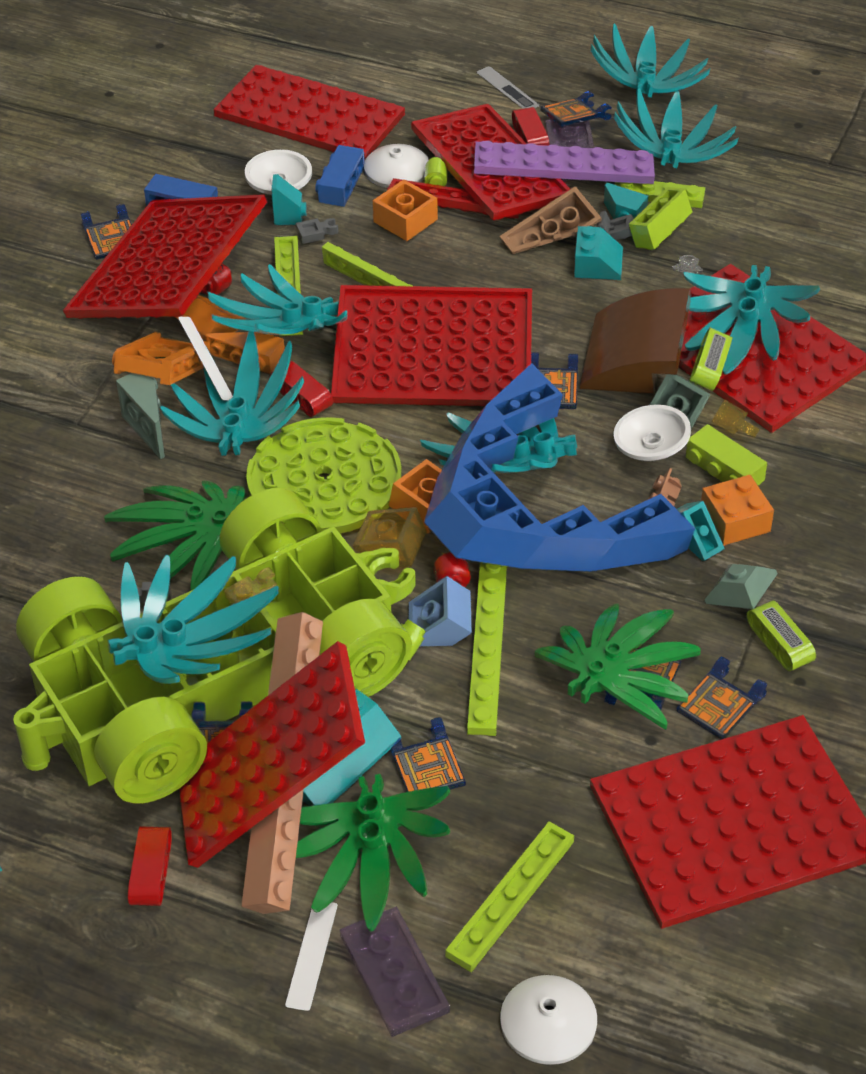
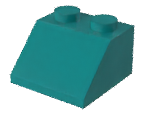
(597, 254)

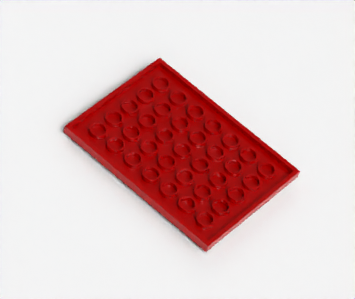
(165, 257)
(430, 344)
(807, 369)
(733, 820)

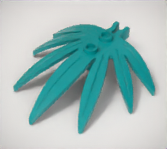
(645, 73)
(670, 146)
(750, 305)
(290, 313)
(237, 416)
(533, 448)
(164, 644)

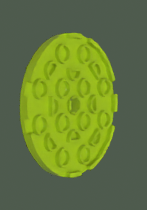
(354, 456)

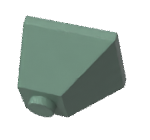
(682, 395)
(741, 586)

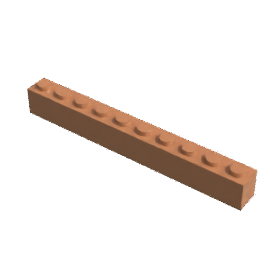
(276, 836)

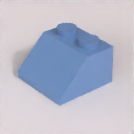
(442, 613)

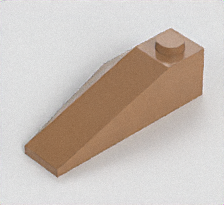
(552, 222)

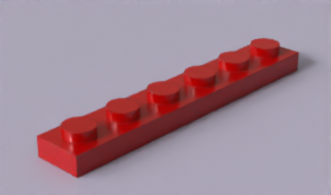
(449, 197)

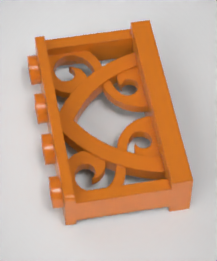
(140, 358)

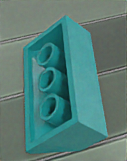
(379, 739)

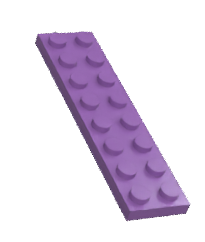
(564, 162)

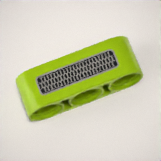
(711, 359)
(781, 635)

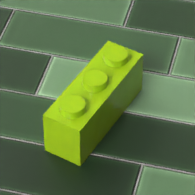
(660, 218)
(723, 456)

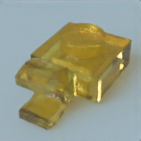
(732, 418)
(247, 588)

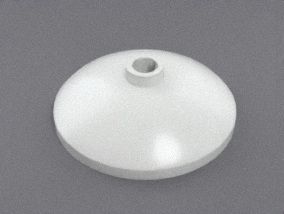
(396, 162)
(286, 163)
(652, 432)
(548, 1034)

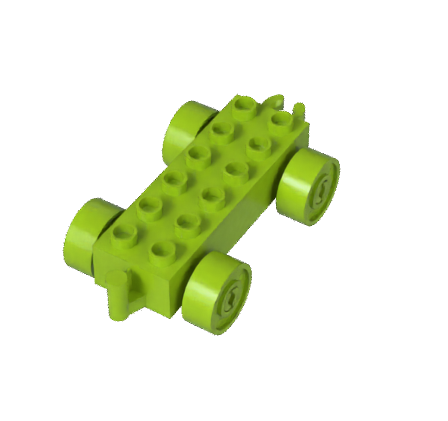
(143, 730)

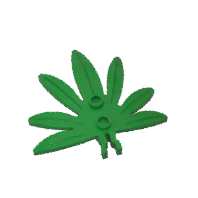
(192, 517)
(607, 662)
(372, 828)

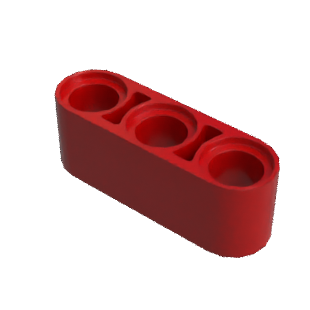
(529, 126)
(312, 396)
(150, 866)

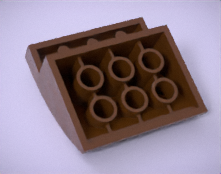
(636, 341)

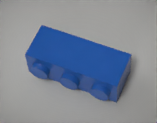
(340, 175)
(167, 187)

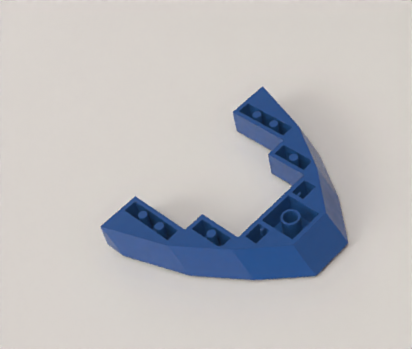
(489, 524)

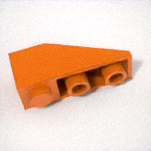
(231, 346)

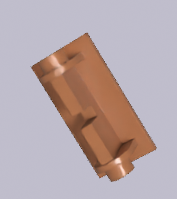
(667, 486)

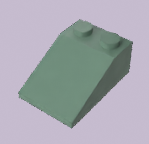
(141, 409)

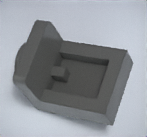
(616, 228)

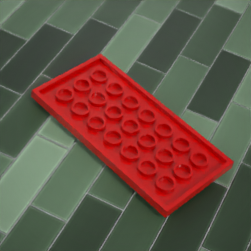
(308, 111)
(454, 140)
(272, 754)

